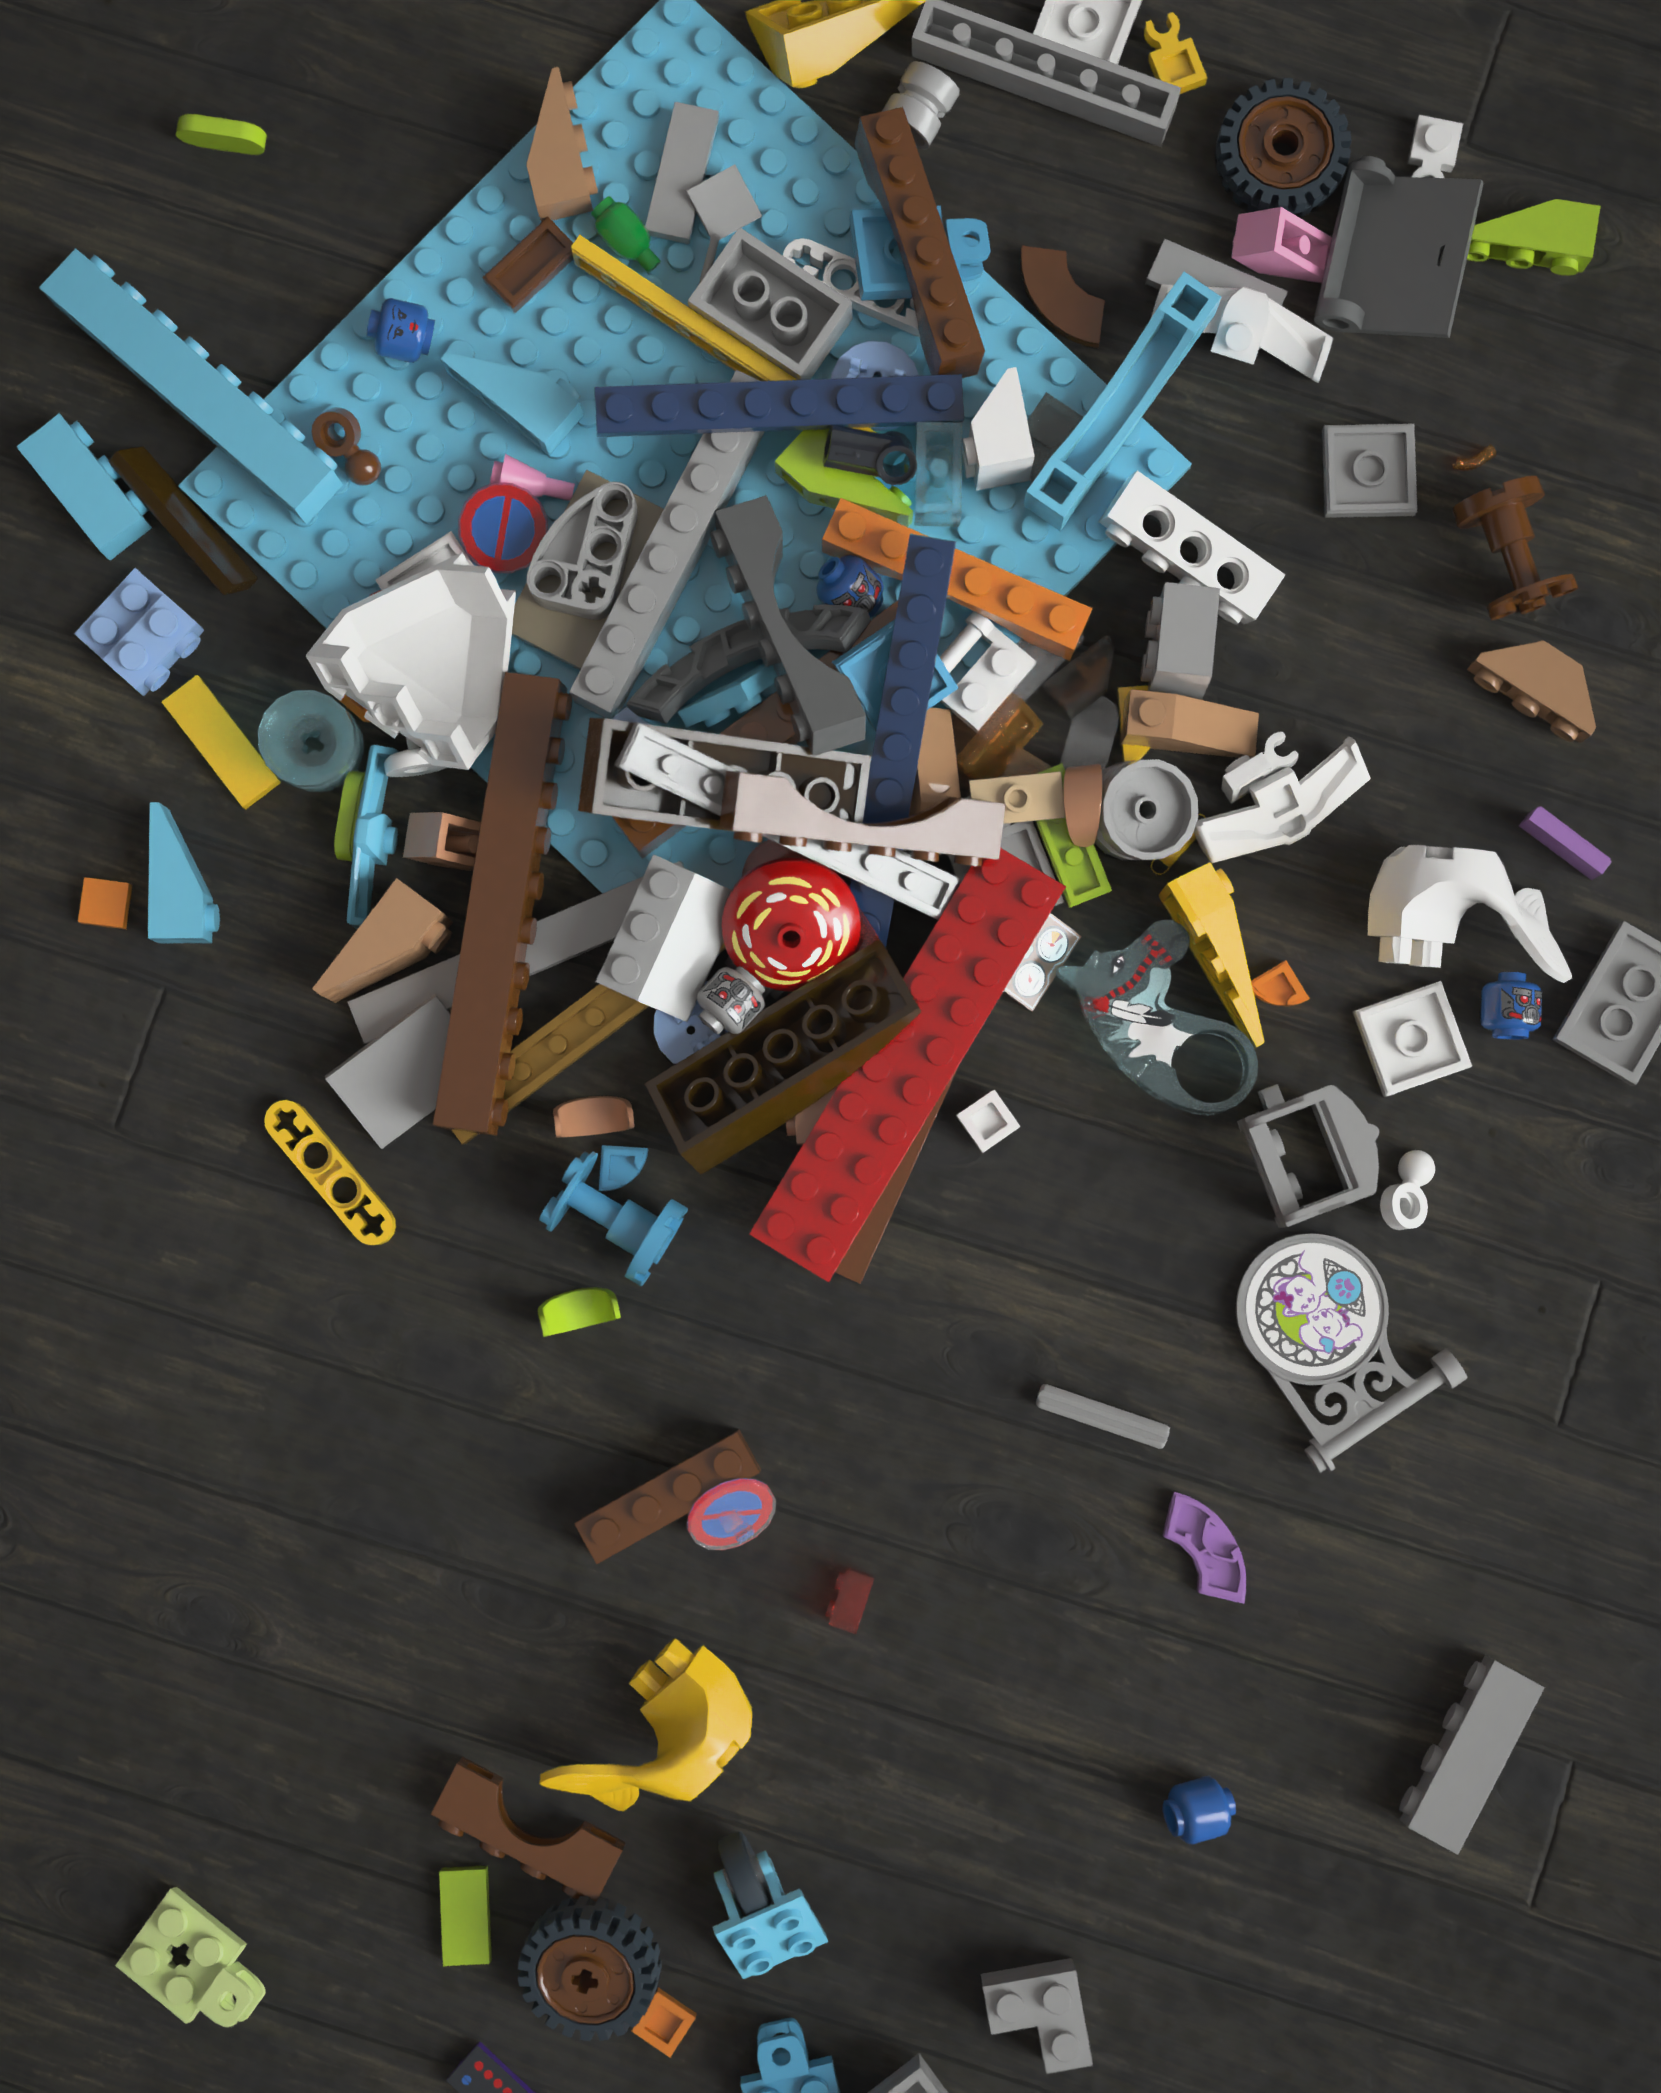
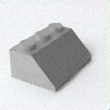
(667, 939)

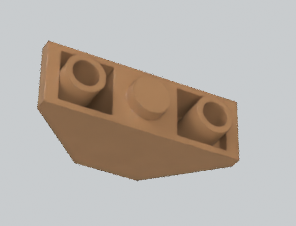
(1540, 684)

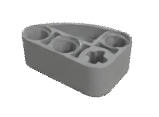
(569, 551)

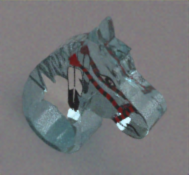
(1127, 1012)

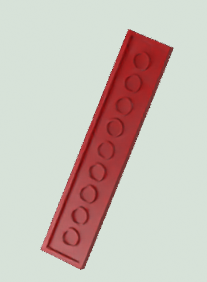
(892, 1094)

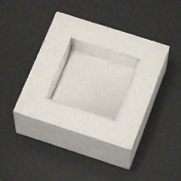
(988, 1121)

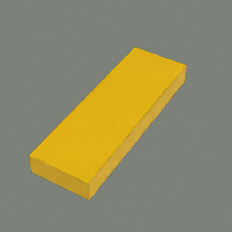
(221, 742)

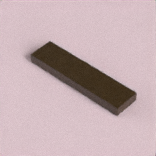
(183, 520)

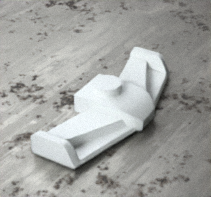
(1252, 320)
(1284, 806)

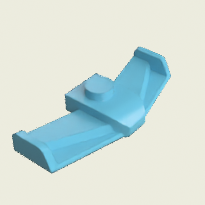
(372, 836)

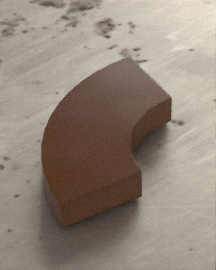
(1058, 298)

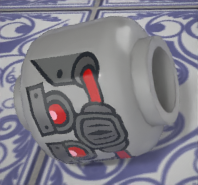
(730, 1000)

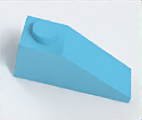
(522, 397)
(178, 896)

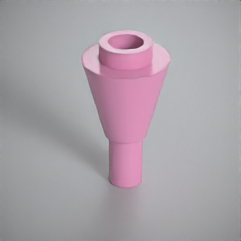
(535, 481)

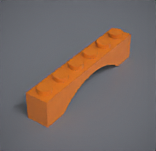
(1009, 600)

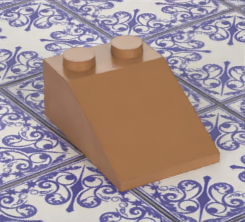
(391, 938)

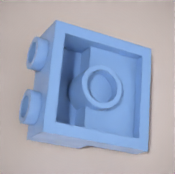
(140, 633)

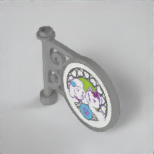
(1318, 1315)

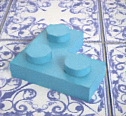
(739, 694)

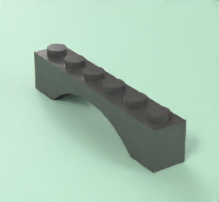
(820, 697)

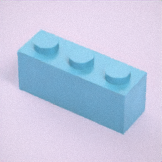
(86, 485)

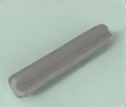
(1102, 1416)

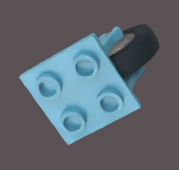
(768, 1931)

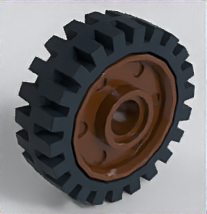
(1289, 117)

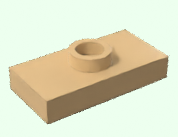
(1025, 796)

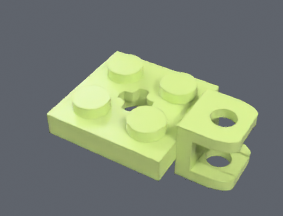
(211, 1974)

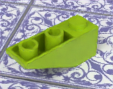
(1545, 235)
(804, 471)

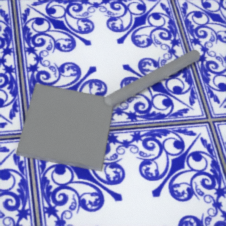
(722, 207)

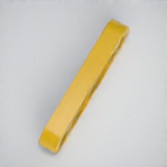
(325, 1177)

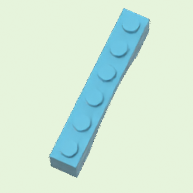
(1123, 401)

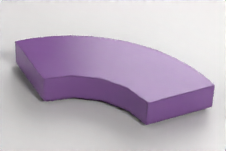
(1210, 1545)

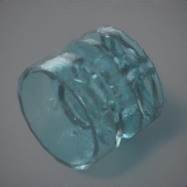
(288, 726)

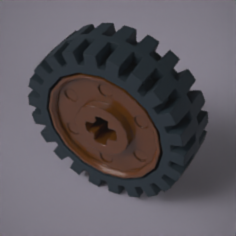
(589, 1968)

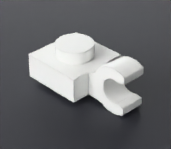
(1247, 771)

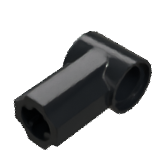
(865, 451)

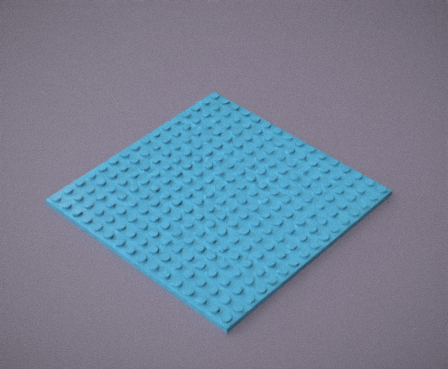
(443, 440)

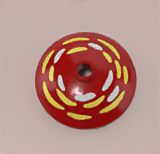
(784, 898)

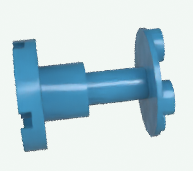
(628, 1225)

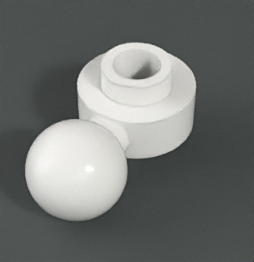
(1405, 1204)

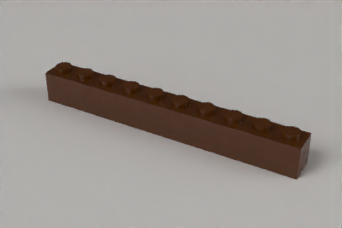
(502, 904)

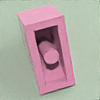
(1281, 245)

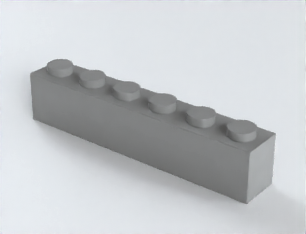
(1045, 71)

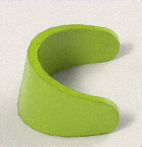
(578, 1310)

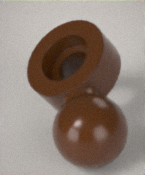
(361, 464)

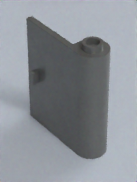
(1389, 250)

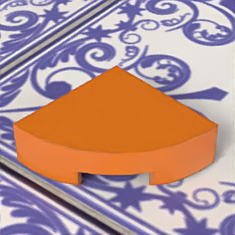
(1279, 987)

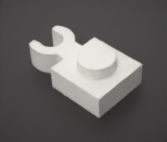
(1434, 146)

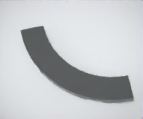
(736, 645)

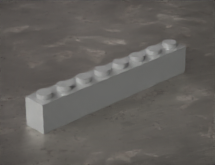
(663, 568)

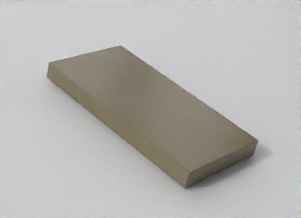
(568, 635)

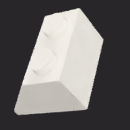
(999, 438)

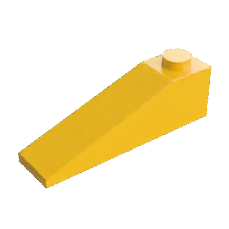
(820, 35)
(1208, 913)

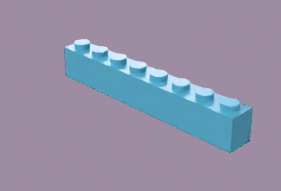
(192, 386)

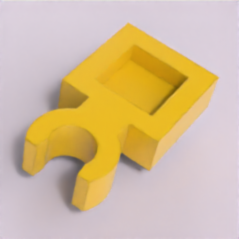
(1174, 60)

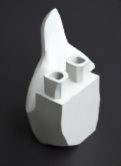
(1429, 889)

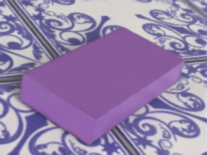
(1565, 842)

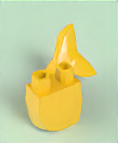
(698, 1724)

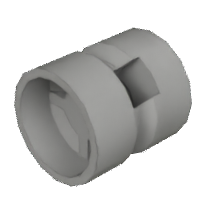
(925, 97)

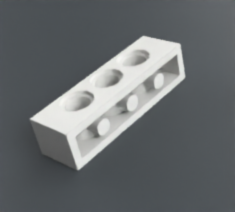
(1253, 576)

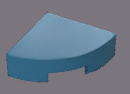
(620, 1166)

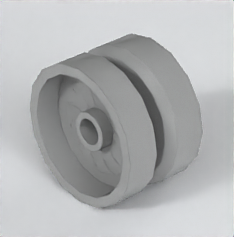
(1166, 806)

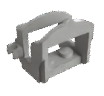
(1347, 1139)

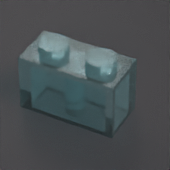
(938, 474)

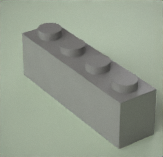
(1470, 1753)

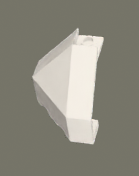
(425, 659)

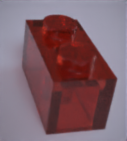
(851, 1600)

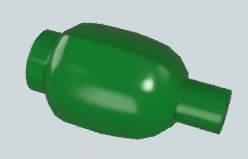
(624, 233)

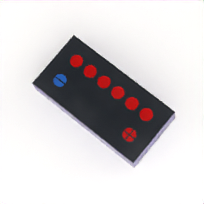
(485, 2074)

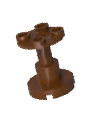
(1508, 531)

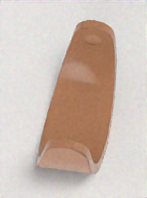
(1083, 802)
(592, 1116)

